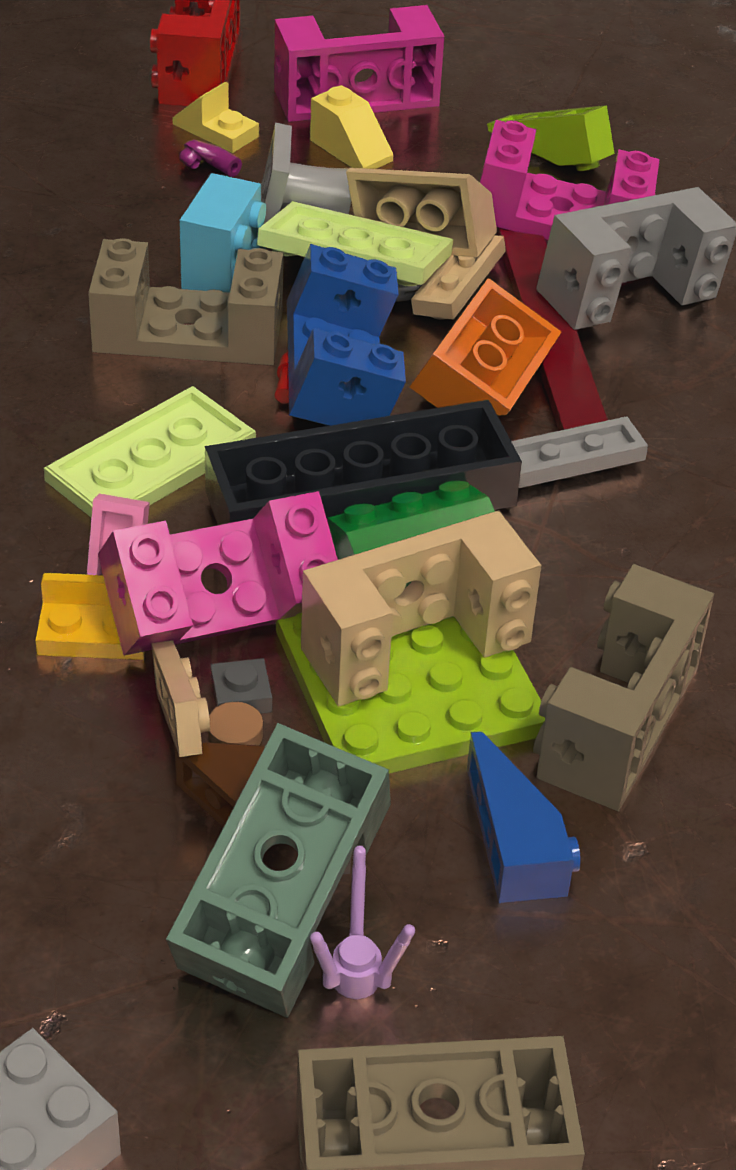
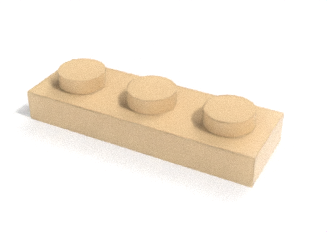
(455, 282)
(180, 698)

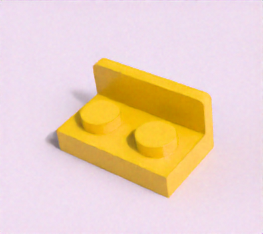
(78, 619)

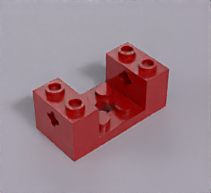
(194, 49)

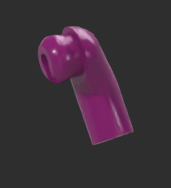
(211, 154)

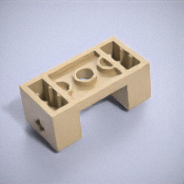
(462, 570)

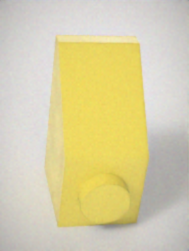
(348, 129)

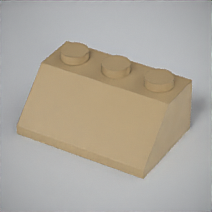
(427, 202)

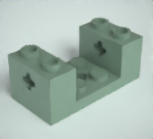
(255, 924)

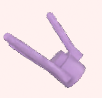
(357, 961)

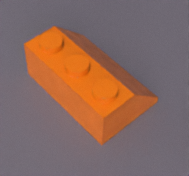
(487, 353)

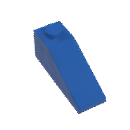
(519, 827)

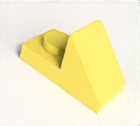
(215, 122)

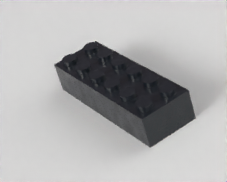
(366, 462)

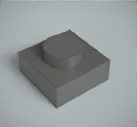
(242, 682)

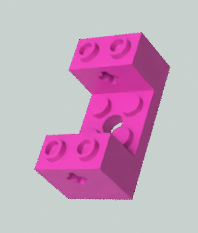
(403, 63)
(530, 201)
(158, 582)

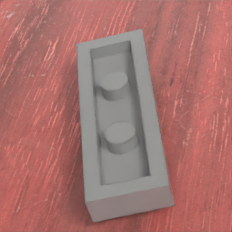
(579, 451)

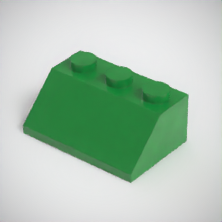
(408, 515)

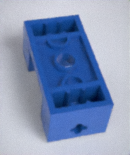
(333, 339)

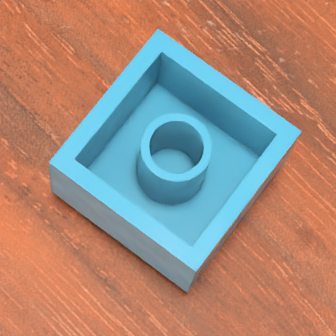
(214, 227)

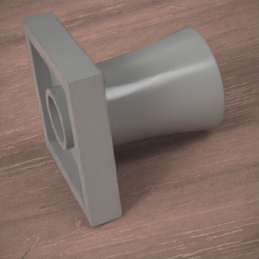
(298, 182)

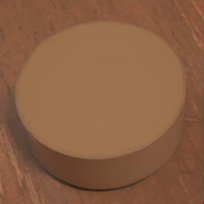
(235, 724)

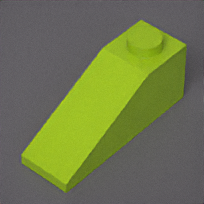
(569, 135)

